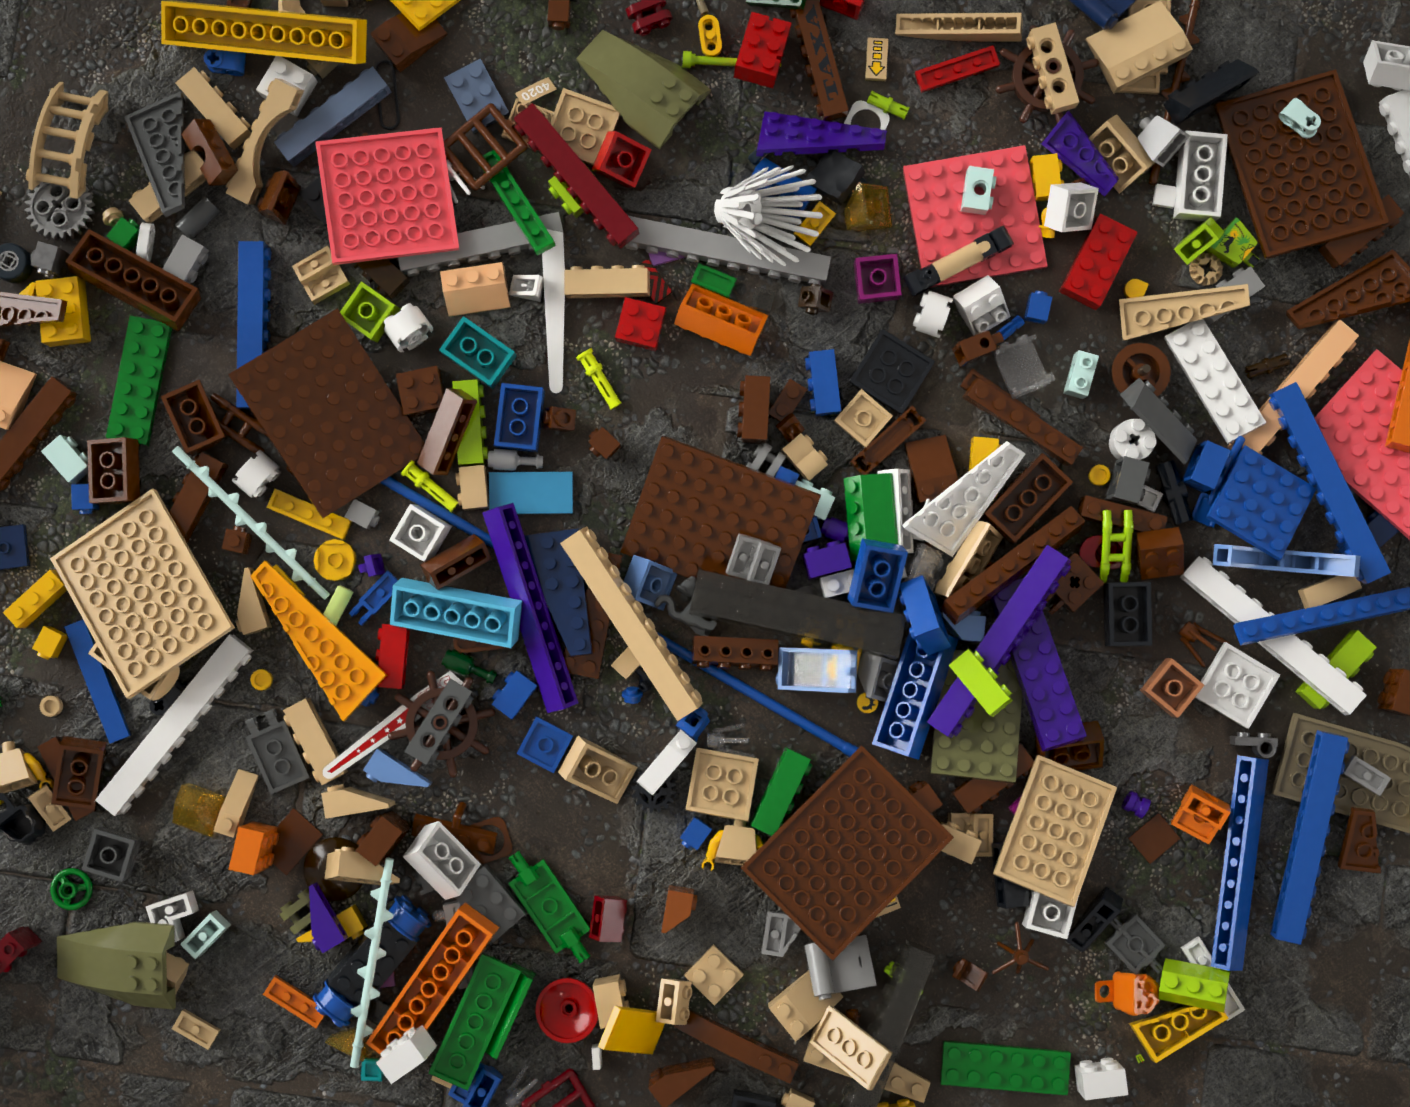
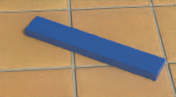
(98, 683)

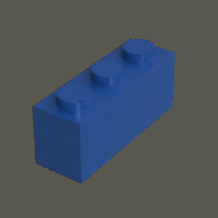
(823, 382)

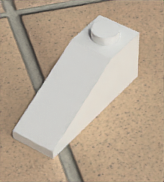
(666, 762)

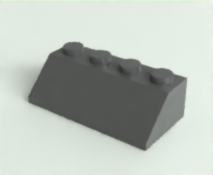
(1160, 419)

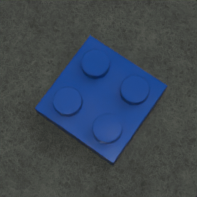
(545, 744)

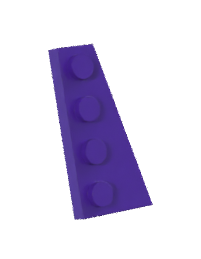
(1080, 154)

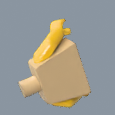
(19, 769)
(732, 845)

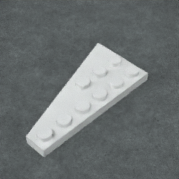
(957, 510)

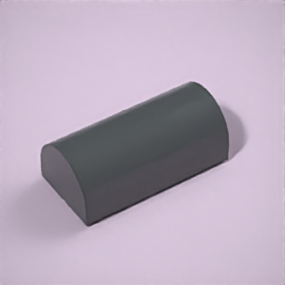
(198, 218)

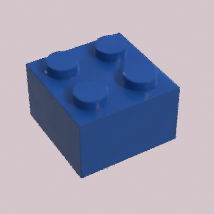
(1206, 466)

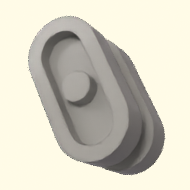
(763, 453)

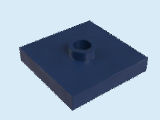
(13, 547)

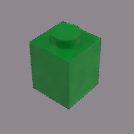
(125, 233)

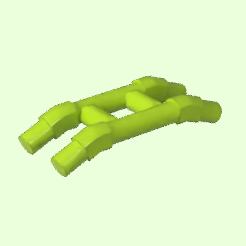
(1108, 537)

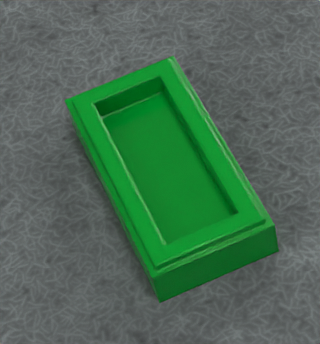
(714, 280)

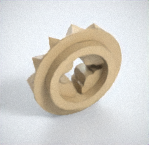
(1197, 271)

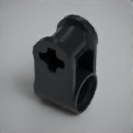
(167, 699)

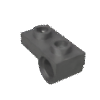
(1244, 738)

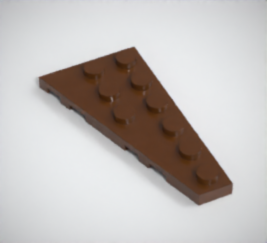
(1370, 288)

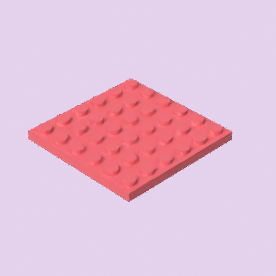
(387, 196)
(941, 227)

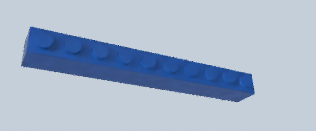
(1329, 481)
(1309, 837)
(1239, 863)

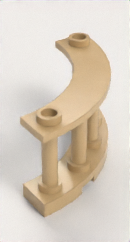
(83, 138)

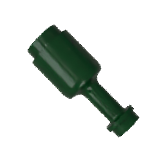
(464, 664)

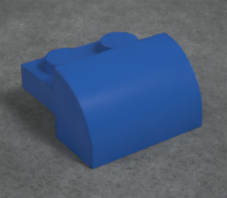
(481, 1089)

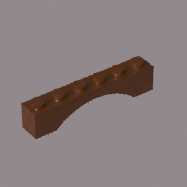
(1045, 436)

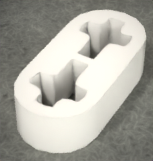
(145, 241)

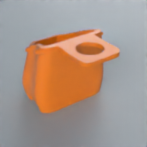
(1130, 993)

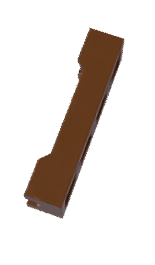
(887, 441)

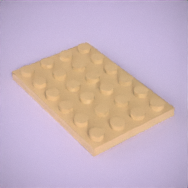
(1055, 831)

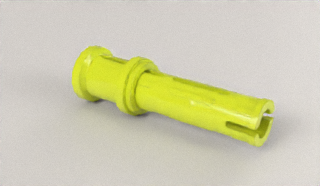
(594, 370)
(423, 481)

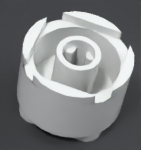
(933, 313)
(407, 327)
(1132, 428)
(256, 474)

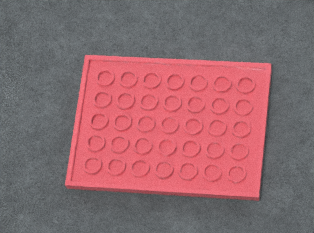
(1356, 431)

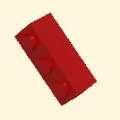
(393, 655)

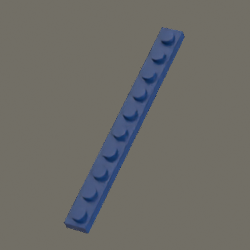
(1322, 616)

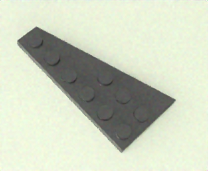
(161, 148)

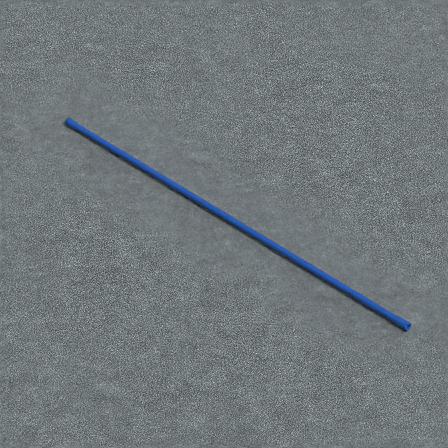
(845, 747)

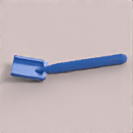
(1205, 500)

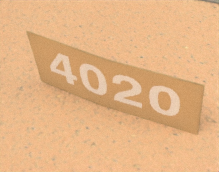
(535, 91)

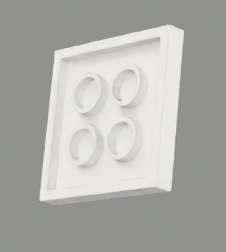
(1236, 685)

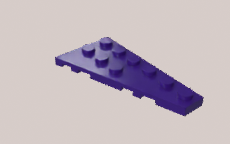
(811, 136)

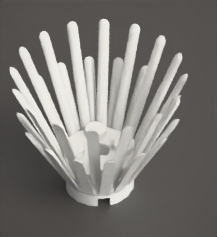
(746, 209)

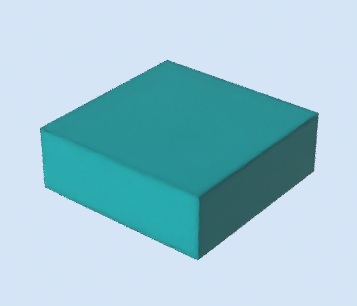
(370, 1070)

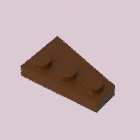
(1359, 845)

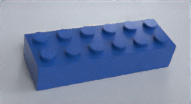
(913, 698)

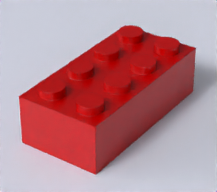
(1098, 261)

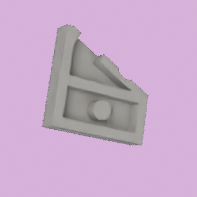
(778, 933)

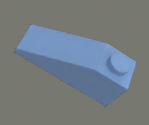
(389, 769)

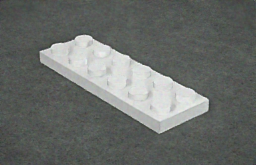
(1214, 380)

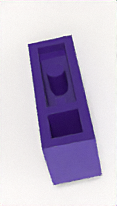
(324, 923)

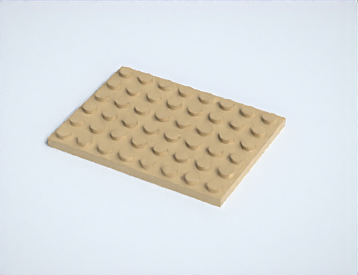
(141, 593)

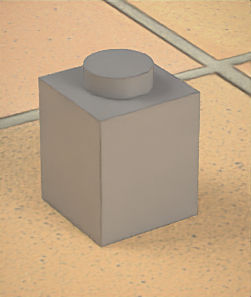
(362, 514)

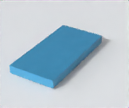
(532, 491)

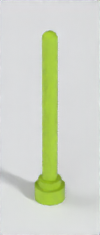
(690, 59)

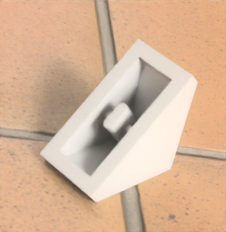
(527, 287)

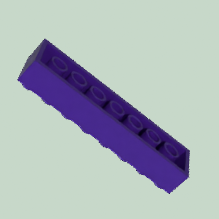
(1043, 680)

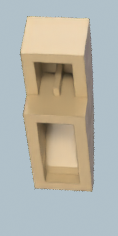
(1328, 590)

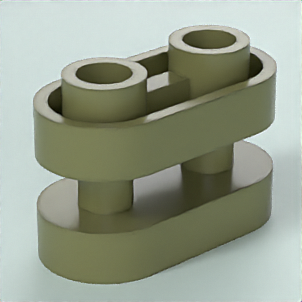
(289, 911)

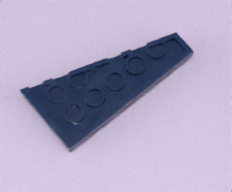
(562, 589)

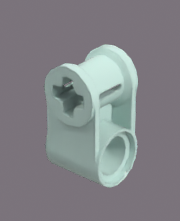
(1298, 117)

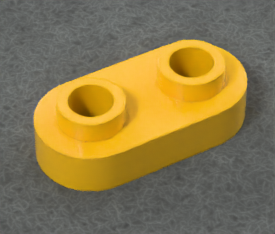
(710, 37)

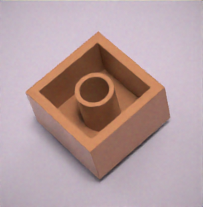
(1172, 687)

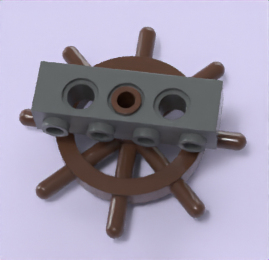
(440, 723)

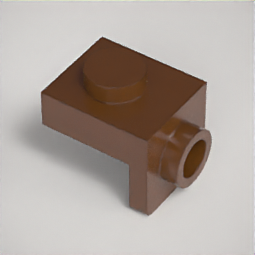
(969, 974)

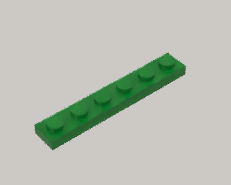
(519, 207)

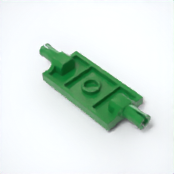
(549, 906)

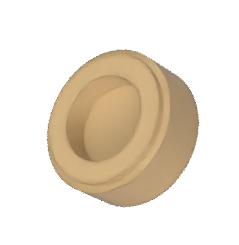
(51, 706)

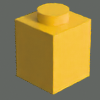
(50, 642)

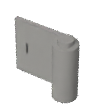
(847, 972)

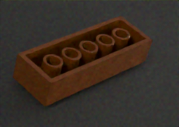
(133, 280)

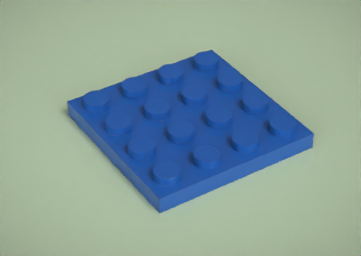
(1261, 502)

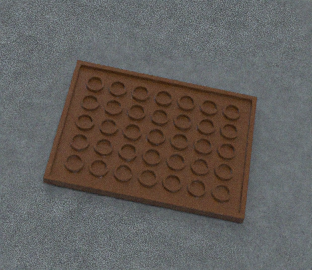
(1296, 185)
(328, 413)
(701, 503)
(847, 852)

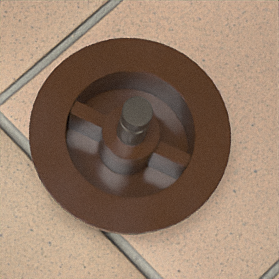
(1141, 362)

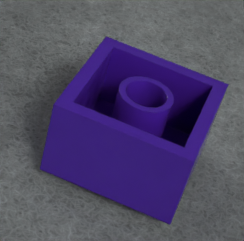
(826, 560)

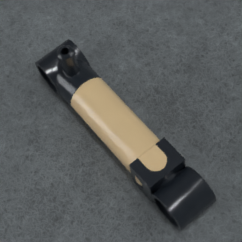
(965, 257)

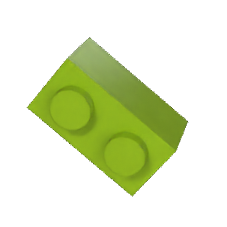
(1199, 240)

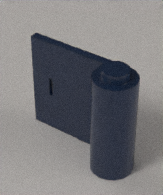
(1103, 12)

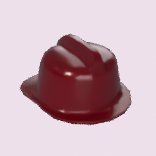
(1092, 550)

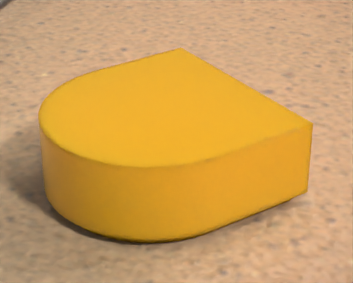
(1135, 288)

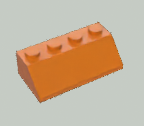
(720, 319)

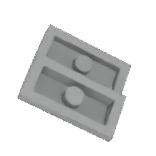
(753, 559)

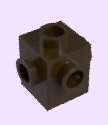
(815, 299)

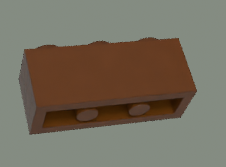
(455, 561)

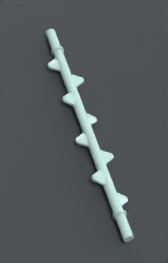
(243, 518)
(368, 971)

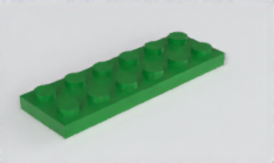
(139, 380)
(475, 1021)
(1005, 1067)

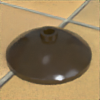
(316, 865)

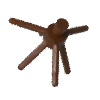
(1019, 955)

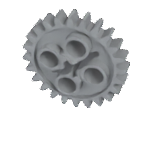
(74, 218)

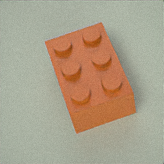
(253, 848)

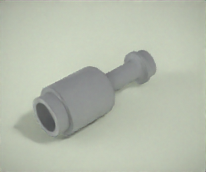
(509, 460)

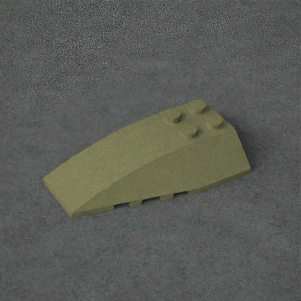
(642, 85)
(120, 962)

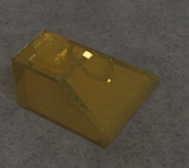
(868, 208)
(197, 809)

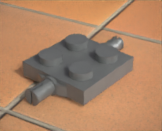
(1135, 944)

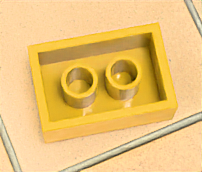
(76, 321)

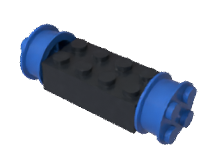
(398, 937)

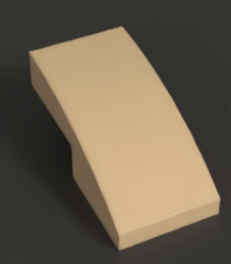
(626, 664)

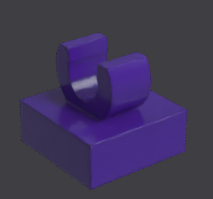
(373, 565)

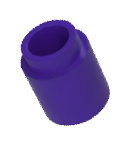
(835, 529)

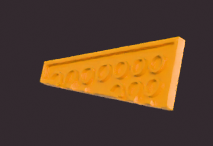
(333, 658)

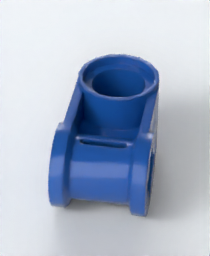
(229, 62)

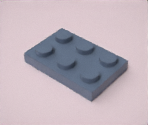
(474, 90)

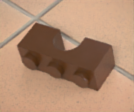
(218, 164)

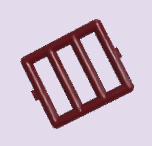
(548, 1086)

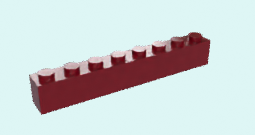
(576, 176)

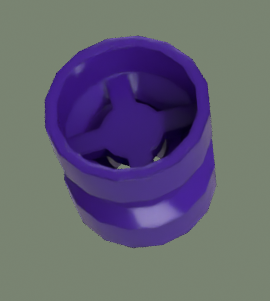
(1133, 803)

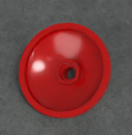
(556, 1020)

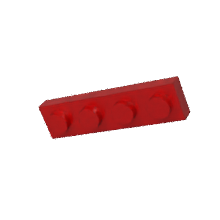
(957, 68)

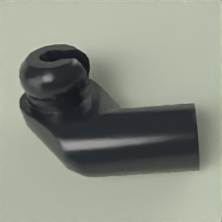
(644, 682)

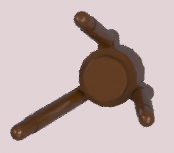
(1191, 632)

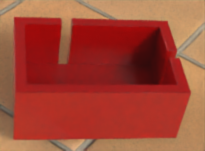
(762, 50)

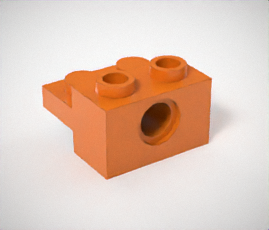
(1201, 814)

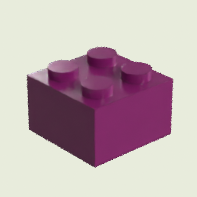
(877, 278)

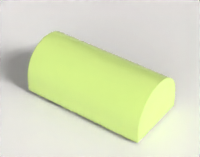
(338, 604)

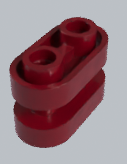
(644, 25)

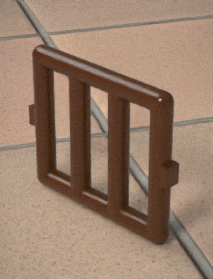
(506, 158)

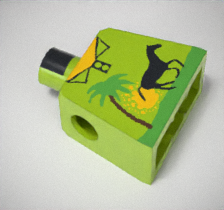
(1235, 245)

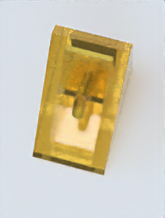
(343, 1042)

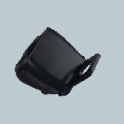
(21, 823)

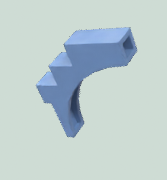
(1291, 561)

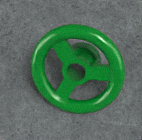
(63, 889)

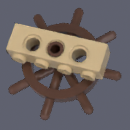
(1050, 71)

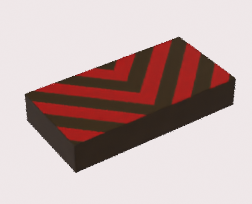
(658, 288)

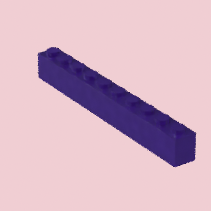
(535, 618)
(1004, 635)

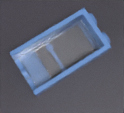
(817, 670)

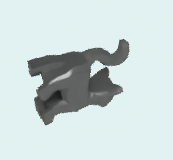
(696, 623)

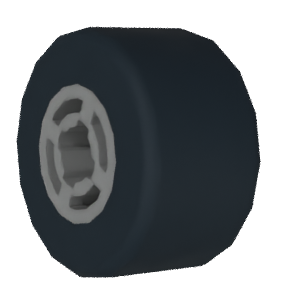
(19, 266)

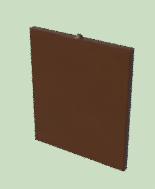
(1154, 838)

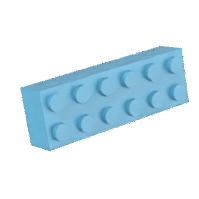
(456, 612)

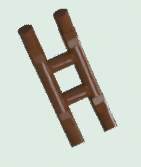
(249, 423)

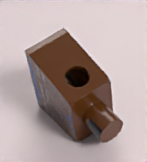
(971, 350)

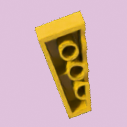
(1174, 1029)

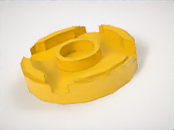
(335, 560)

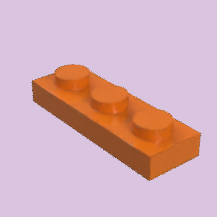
(293, 1001)

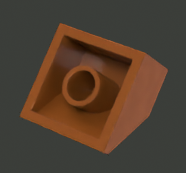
(678, 906)

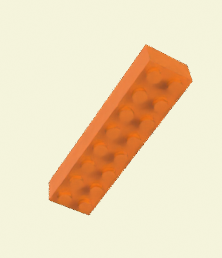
(436, 976)

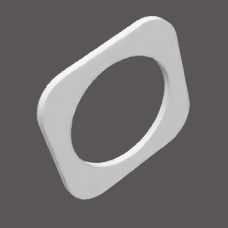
(862, 105)

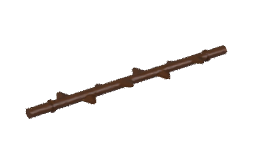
(1180, 75)

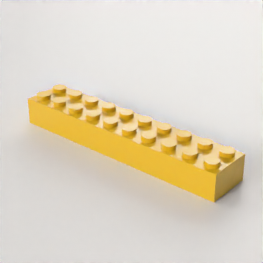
(264, 32)

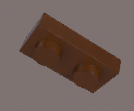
(787, 400)

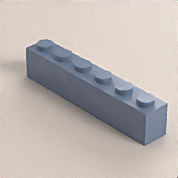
(332, 116)

